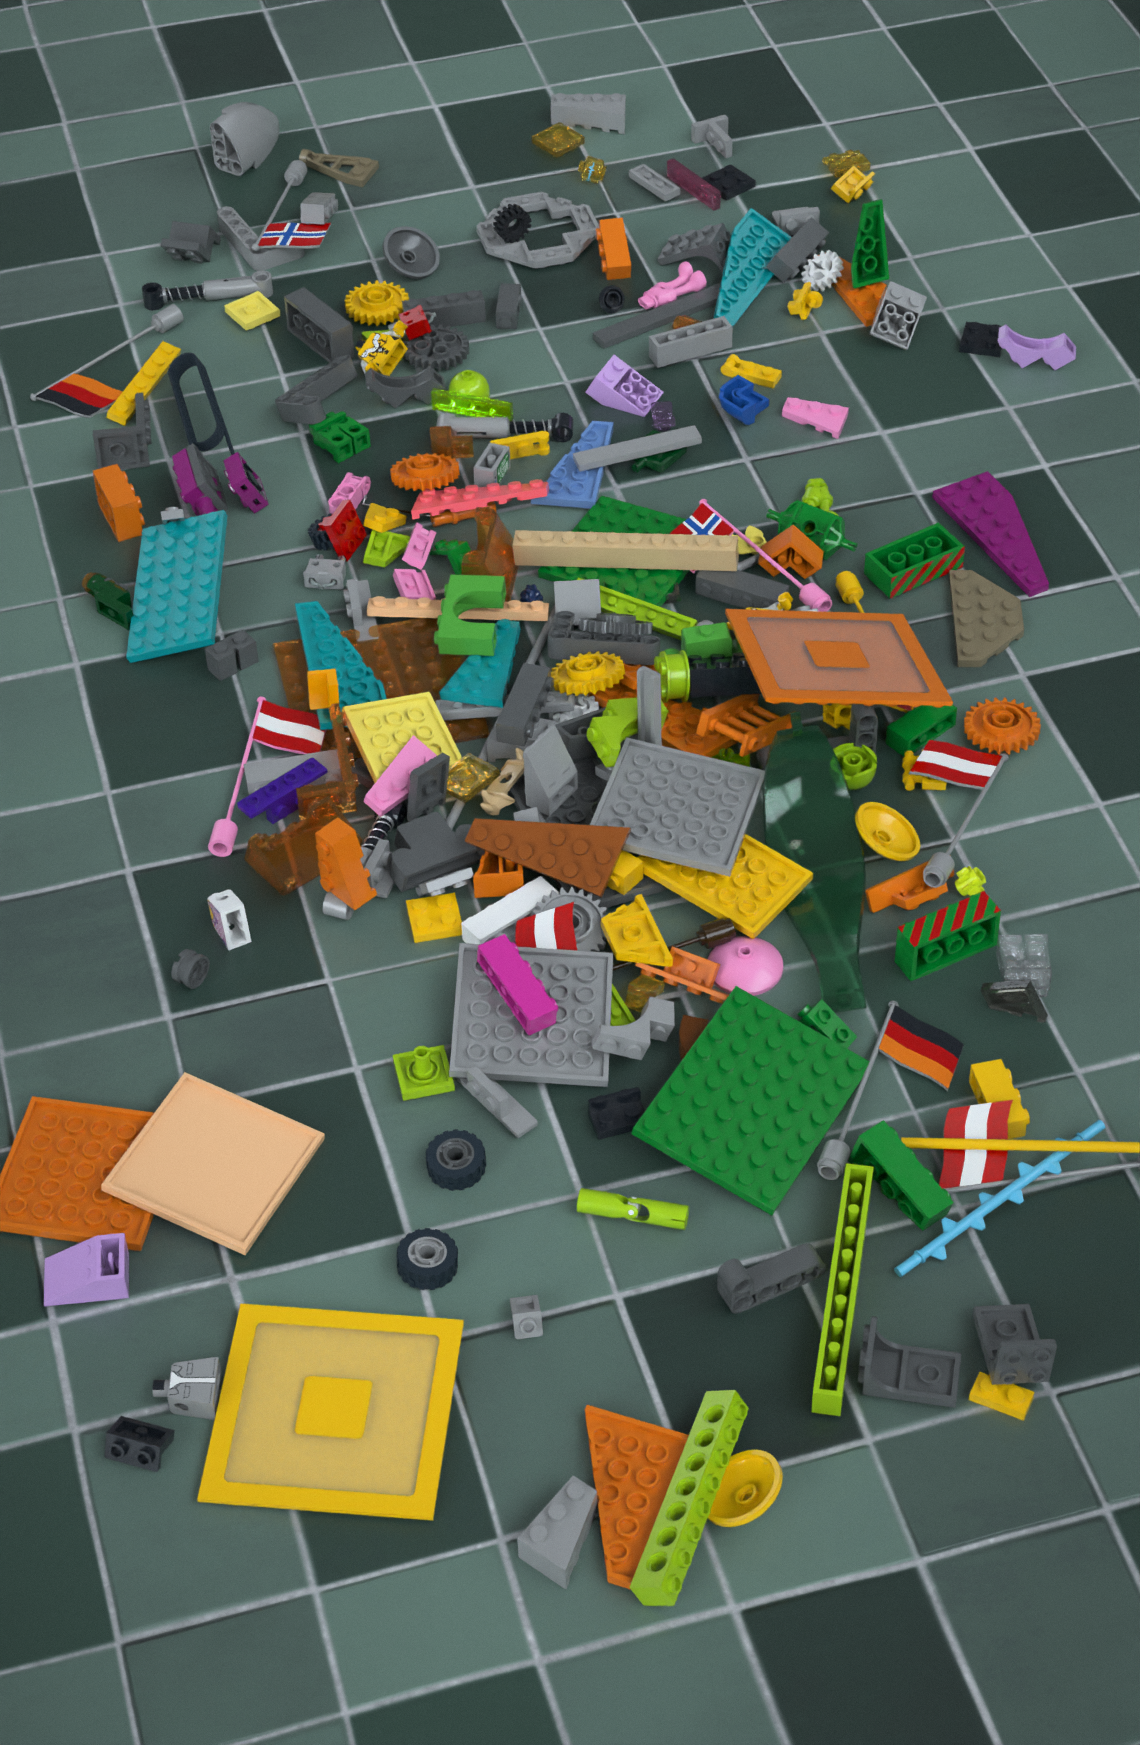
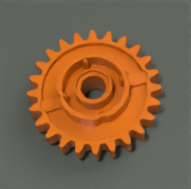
(425, 471)
(1002, 726)

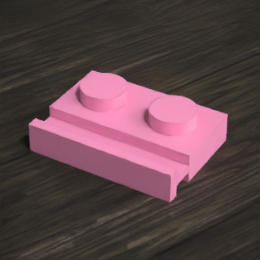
(413, 584)

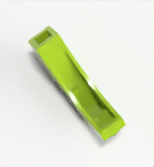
(616, 724)

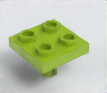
(423, 1072)

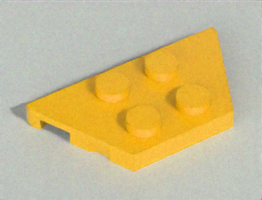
(635, 935)

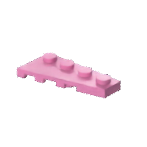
(395, 782)

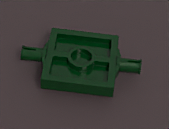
(659, 461)

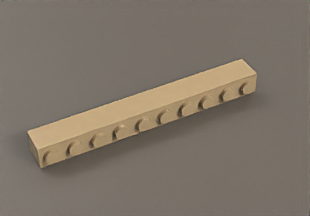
(626, 550)

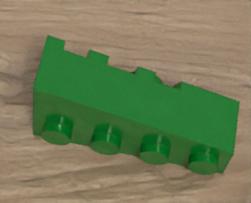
(901, 1175)

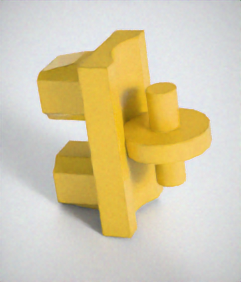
(804, 301)

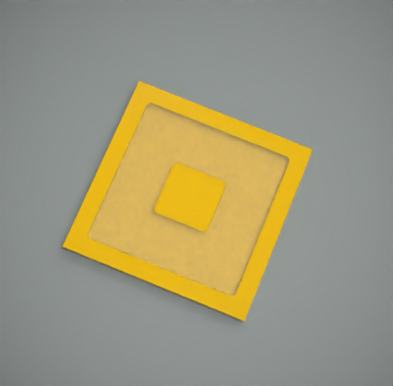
(333, 1412)

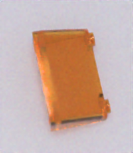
(494, 550)

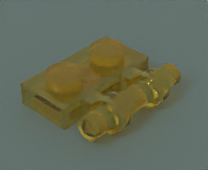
(841, 163)

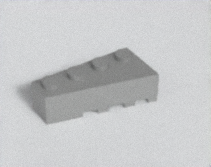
(590, 111)

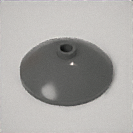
(411, 252)

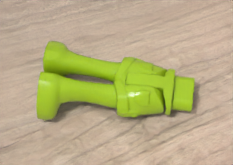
(818, 496)

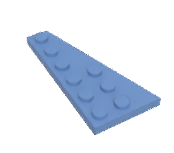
(576, 488)

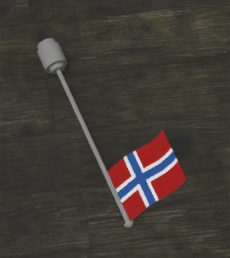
(291, 234)

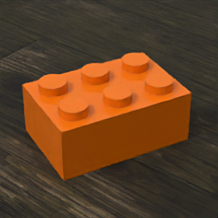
(118, 502)

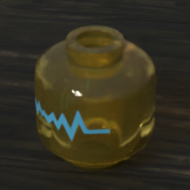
(592, 169)

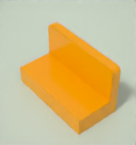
(322, 689)

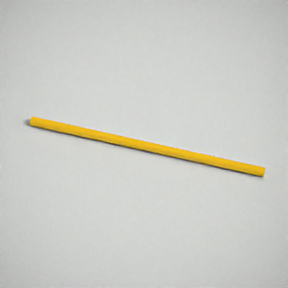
(1021, 1145)

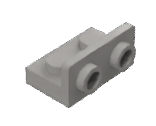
(379, 869)

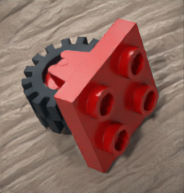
(339, 531)

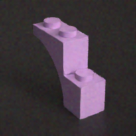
(1025, 350)

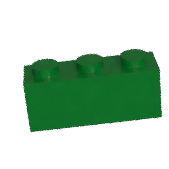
(919, 726)

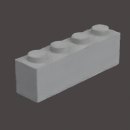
(690, 341)
(263, 772)

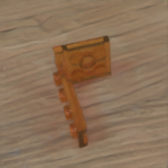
(341, 792)

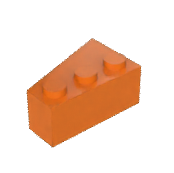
(613, 248)
(341, 864)
(497, 876)

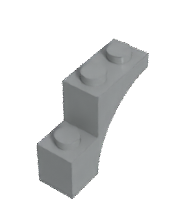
(634, 1038)

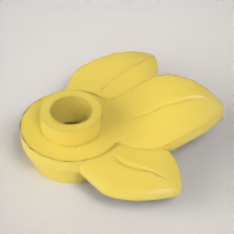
(755, 536)

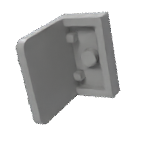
(793, 219)

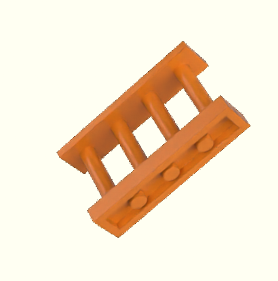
(743, 708)

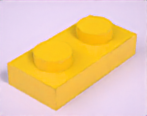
(1001, 1397)

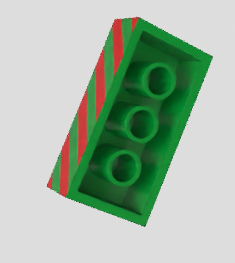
(914, 560)
(947, 936)

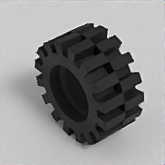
(506, 217)

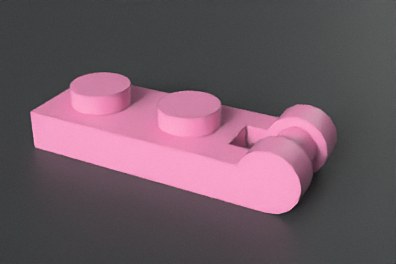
(418, 546)

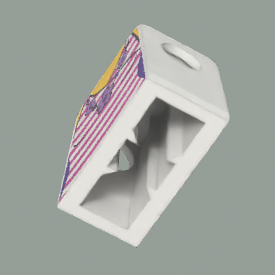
(227, 909)

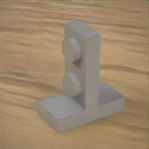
(716, 132)

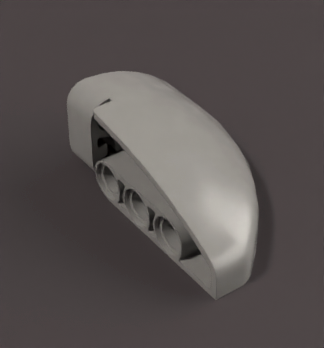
(243, 137)

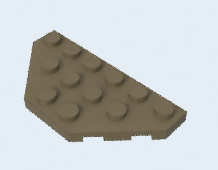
(983, 618)

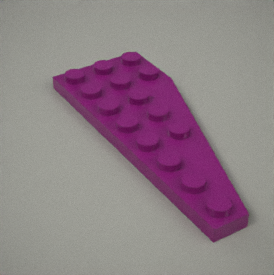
(994, 523)

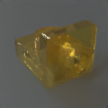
(641, 989)

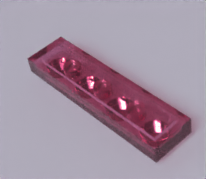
(693, 184)

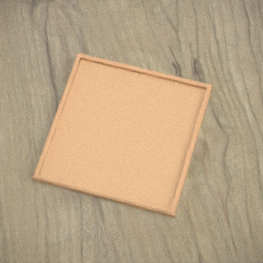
(213, 1163)

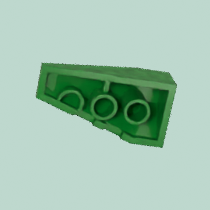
(870, 250)

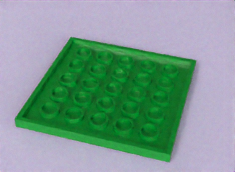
(622, 517)

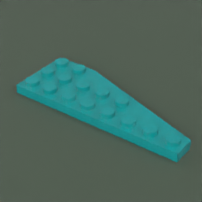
(745, 272)
(328, 649)

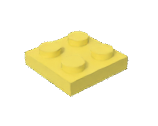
(252, 310)

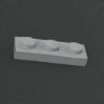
(654, 182)

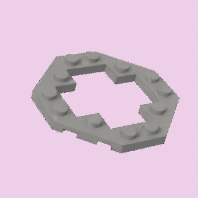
(518, 252)

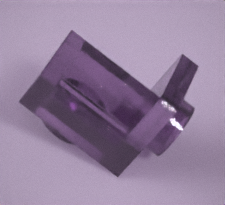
(662, 415)

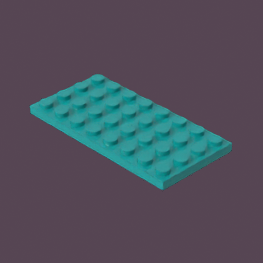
(177, 587)

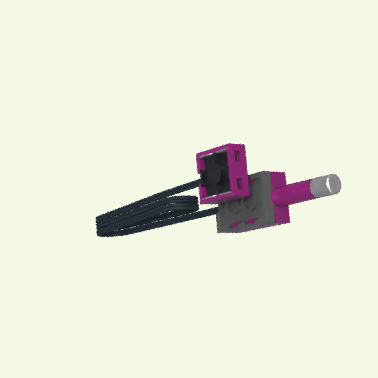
(196, 474)

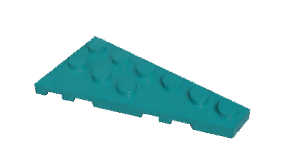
(485, 678)

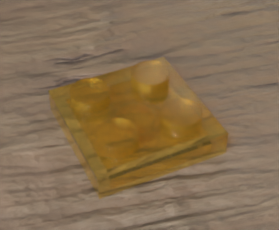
(558, 139)
(469, 777)

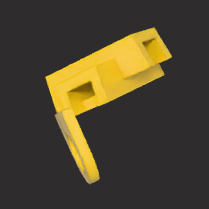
(837, 715)

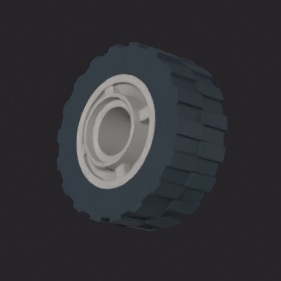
(427, 1259)

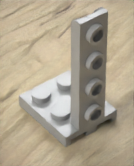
(648, 713)

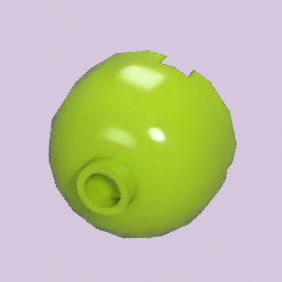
(470, 383)
(857, 764)

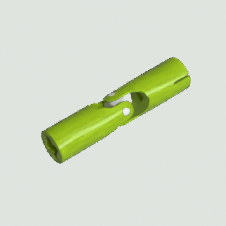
(618, 1206)

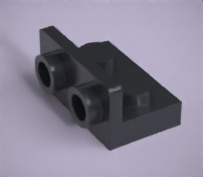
(615, 1112)
(137, 1443)

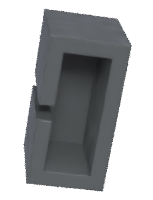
(223, 654)

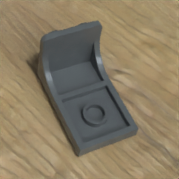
(706, 242)
(1013, 1344)
(907, 1371)

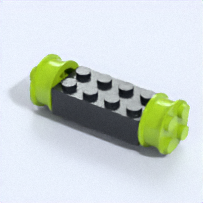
(704, 676)

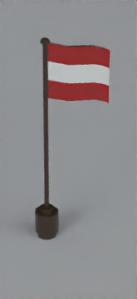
(556, 931)

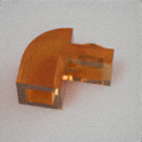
(455, 446)

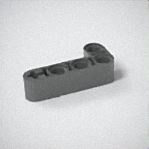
(764, 1281)

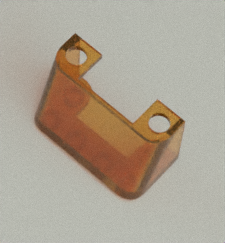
(292, 857)

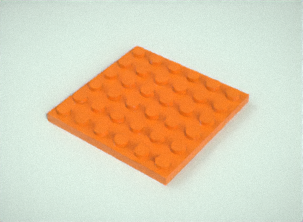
(58, 1169)

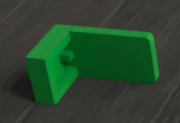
(454, 550)
(827, 1023)

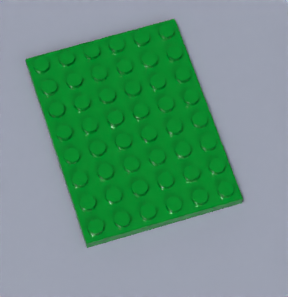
(752, 1100)

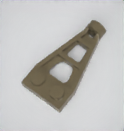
(359, 175)

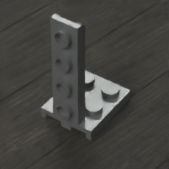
(126, 444)
(426, 787)

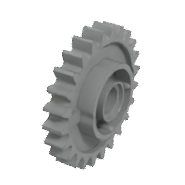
(585, 917)

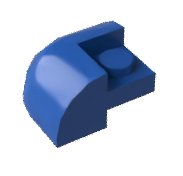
(741, 400)

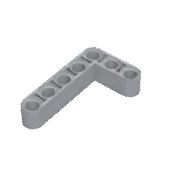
(243, 238)

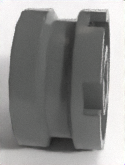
(190, 969)

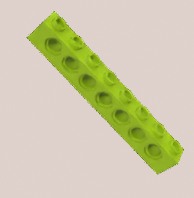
(689, 1499)

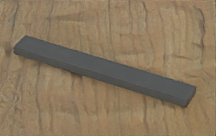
(657, 317)

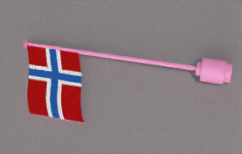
(709, 522)

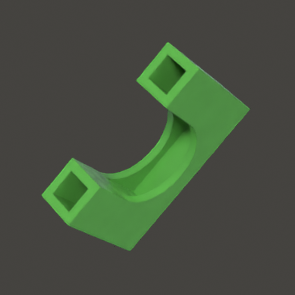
(462, 594)

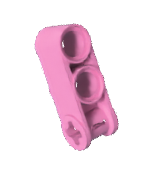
(350, 488)

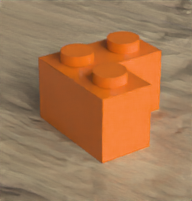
(793, 550)

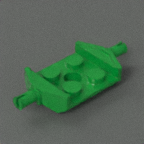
(828, 531)

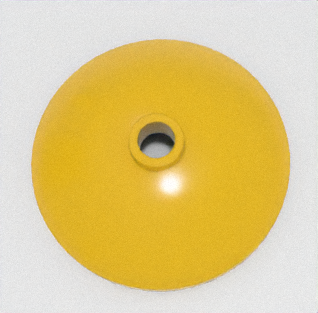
(887, 831)
(746, 1488)

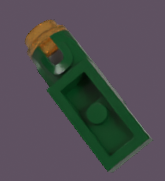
(110, 597)

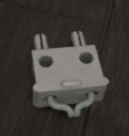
(325, 573)

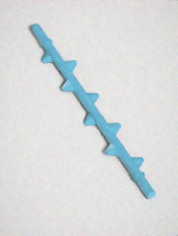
(989, 1202)

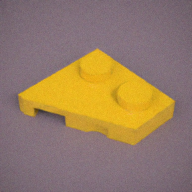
(383, 519)

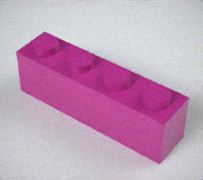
(517, 984)

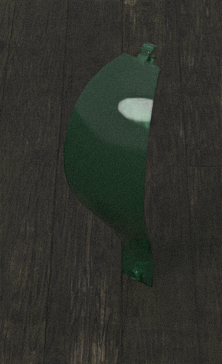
(814, 825)

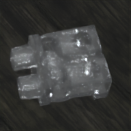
(1029, 964)

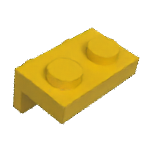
(851, 184)

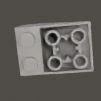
(897, 315)
(548, 772)

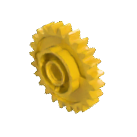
(375, 302)
(587, 673)

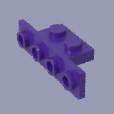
(280, 795)

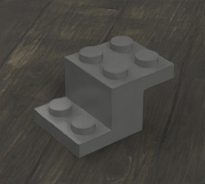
(190, 242)

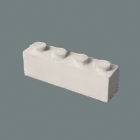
(503, 915)

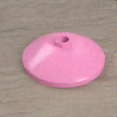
(747, 964)

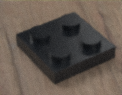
(730, 181)
(980, 339)

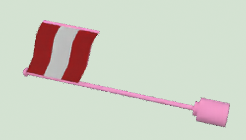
(278, 729)

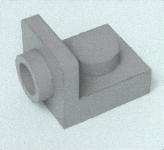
(526, 1316)

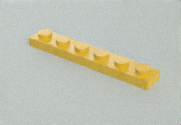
(144, 381)

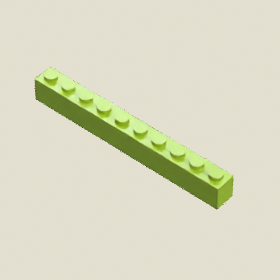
(842, 1291)

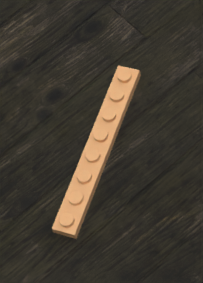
(429, 608)

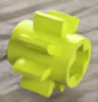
(970, 881)

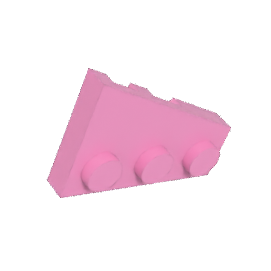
(821, 415)

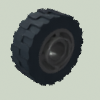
(458, 1173)

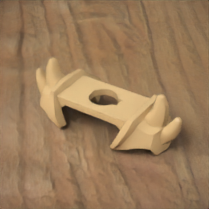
(496, 795)

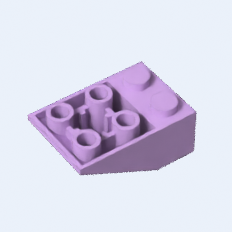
(623, 388)
(88, 1272)

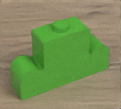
(707, 640)

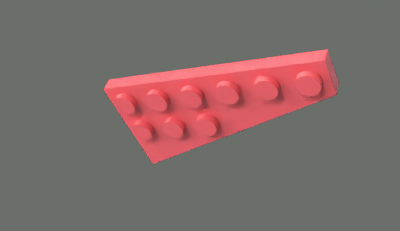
(473, 496)

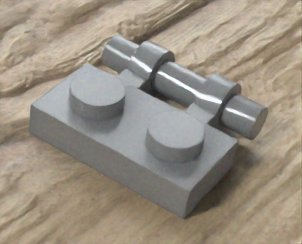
(450, 880)

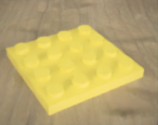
(388, 724)

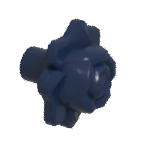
(531, 594)

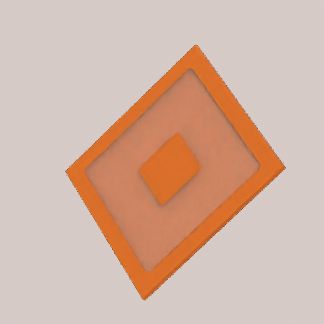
(836, 658)

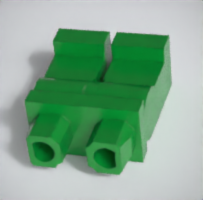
(340, 435)

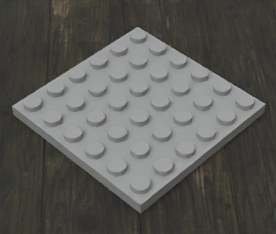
(680, 805)
(495, 1041)

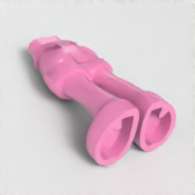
(668, 292)

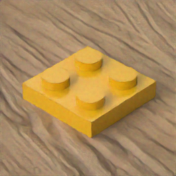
(434, 917)

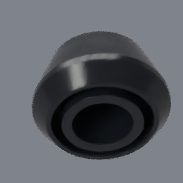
(611, 299)

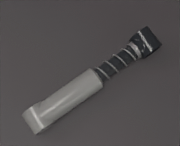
(155, 295)
(559, 427)
(333, 905)

